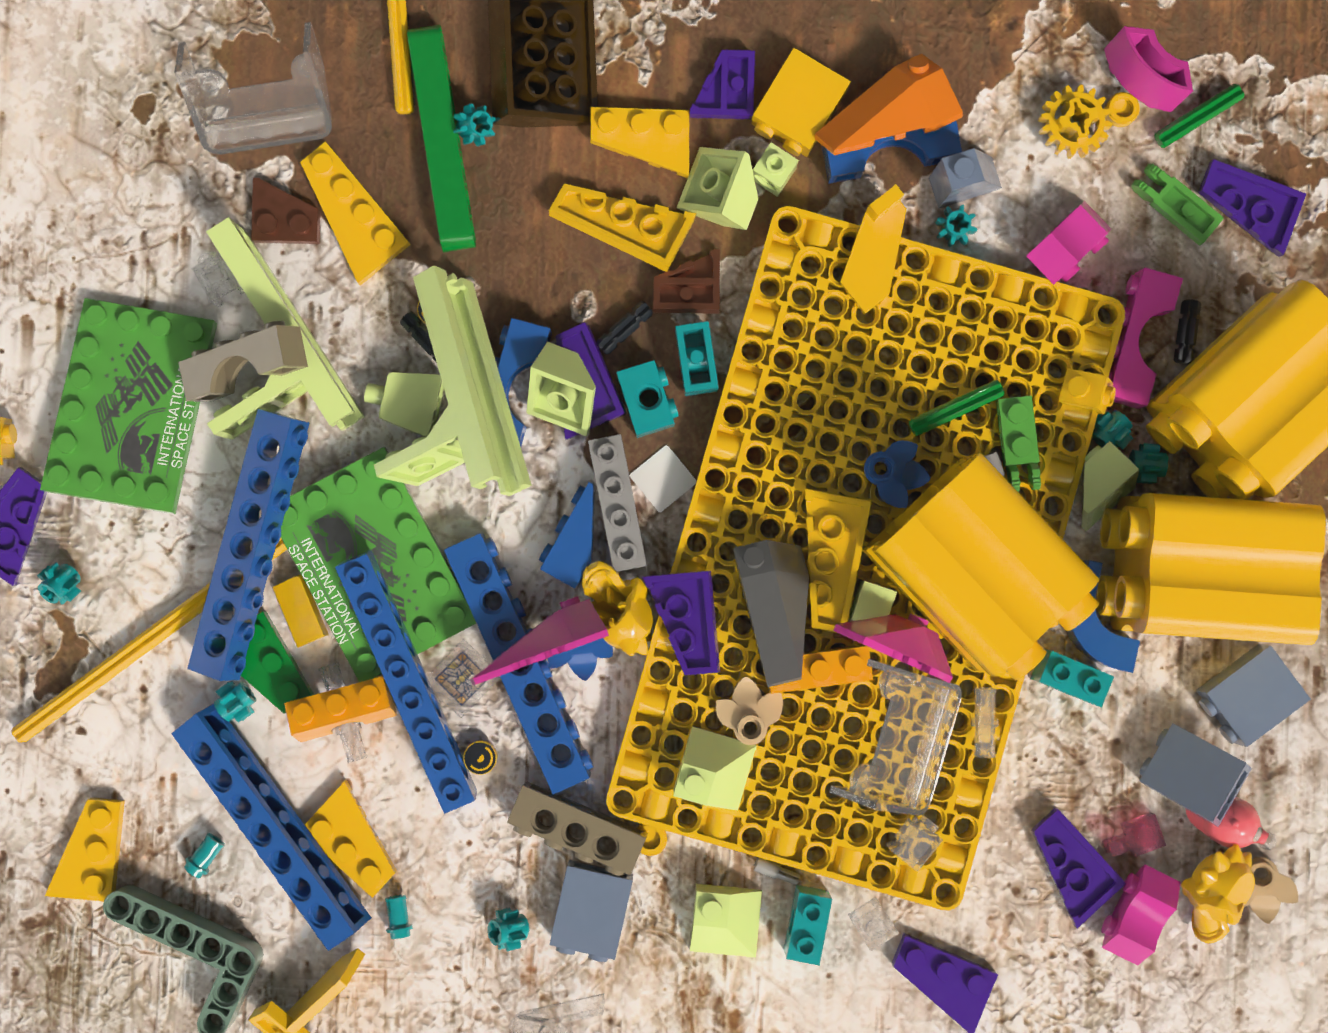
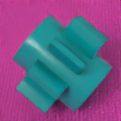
(472, 120)
(964, 222)
(1112, 428)
(1149, 462)
(59, 583)
(235, 701)
(508, 929)

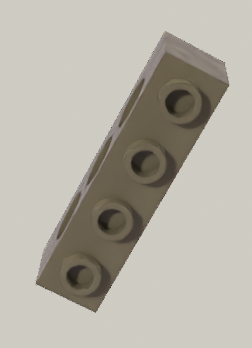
(596, 824)

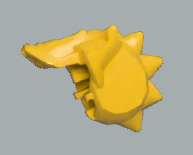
(620, 606)
(1219, 892)

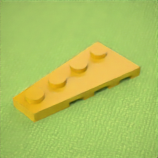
(356, 219)
(634, 228)
(834, 554)

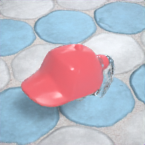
(1239, 826)

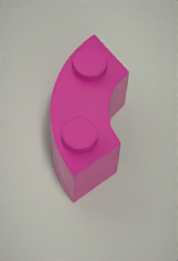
(1148, 69)
(1069, 242)
(1140, 914)

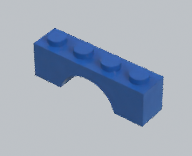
(928, 147)
(521, 348)

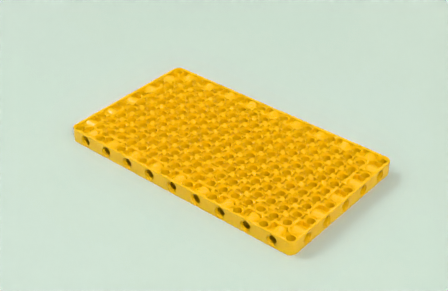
(941, 274)

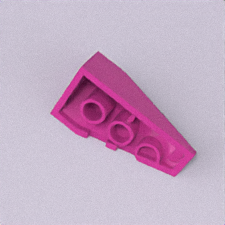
(563, 630)
(903, 640)

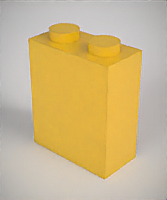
(799, 103)

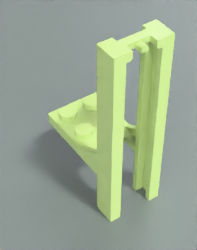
(274, 305)
(474, 392)

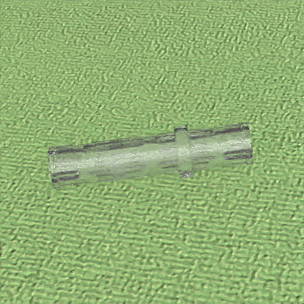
(348, 732)

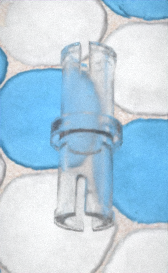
(984, 722)

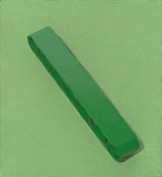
(440, 141)

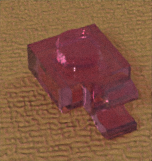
(1138, 836)

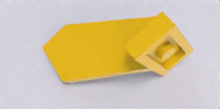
(875, 251)
(272, 1019)

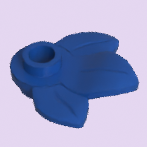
(900, 475)
(583, 658)

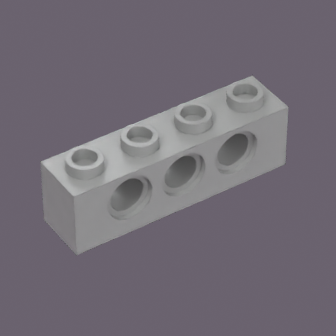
(617, 503)

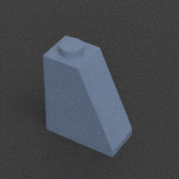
(963, 177)

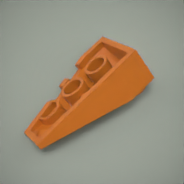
(901, 101)

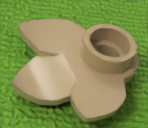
(747, 706)
(1270, 890)

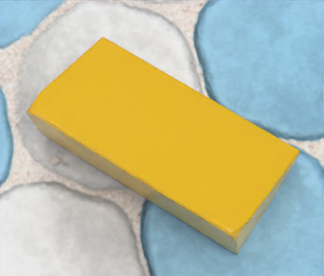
(300, 611)

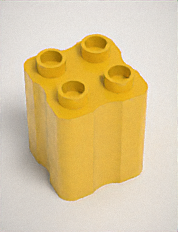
(1253, 398)
(985, 568)
(1214, 568)

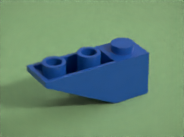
(574, 545)

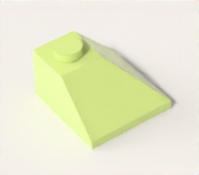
(721, 188)
(561, 389)
(1105, 480)
(713, 769)
(725, 920)

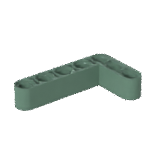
(196, 946)

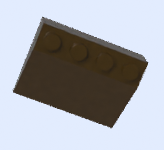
(542, 62)

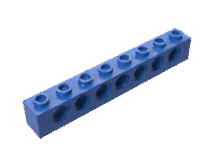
(235, 557)
(407, 681)
(558, 773)
(271, 826)

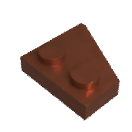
(282, 217)
(690, 288)

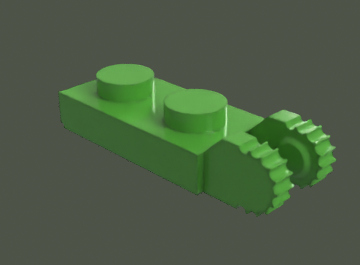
(1178, 205)
(1018, 439)

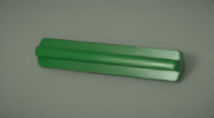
(1199, 115)
(956, 407)

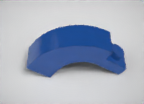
(1099, 643)

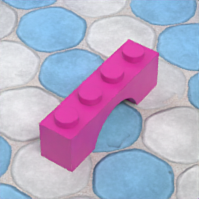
(1150, 295)

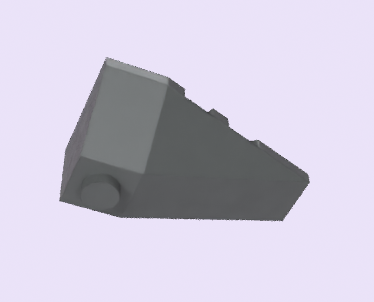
(776, 598)

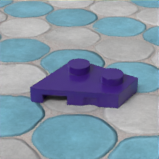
(728, 88)

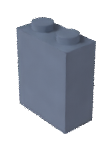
(1252, 695)
(1194, 774)
(591, 911)

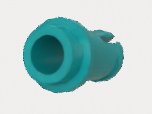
(203, 856)
(398, 917)

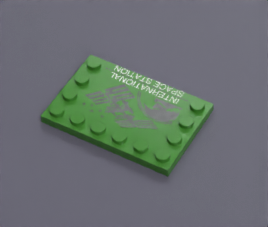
(124, 407)
(363, 513)

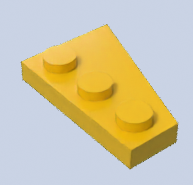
(646, 134)
(350, 842)
(92, 854)

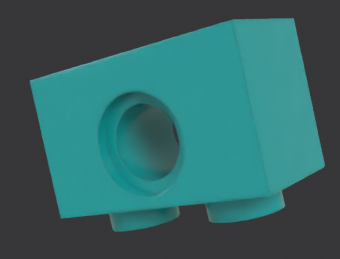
(696, 358)
(637, 380)
(1073, 678)
(807, 925)

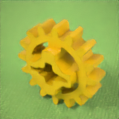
(1081, 108)

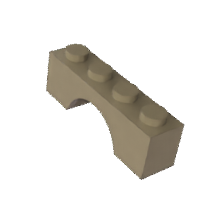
(214, 372)

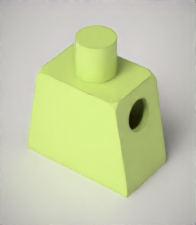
(408, 400)

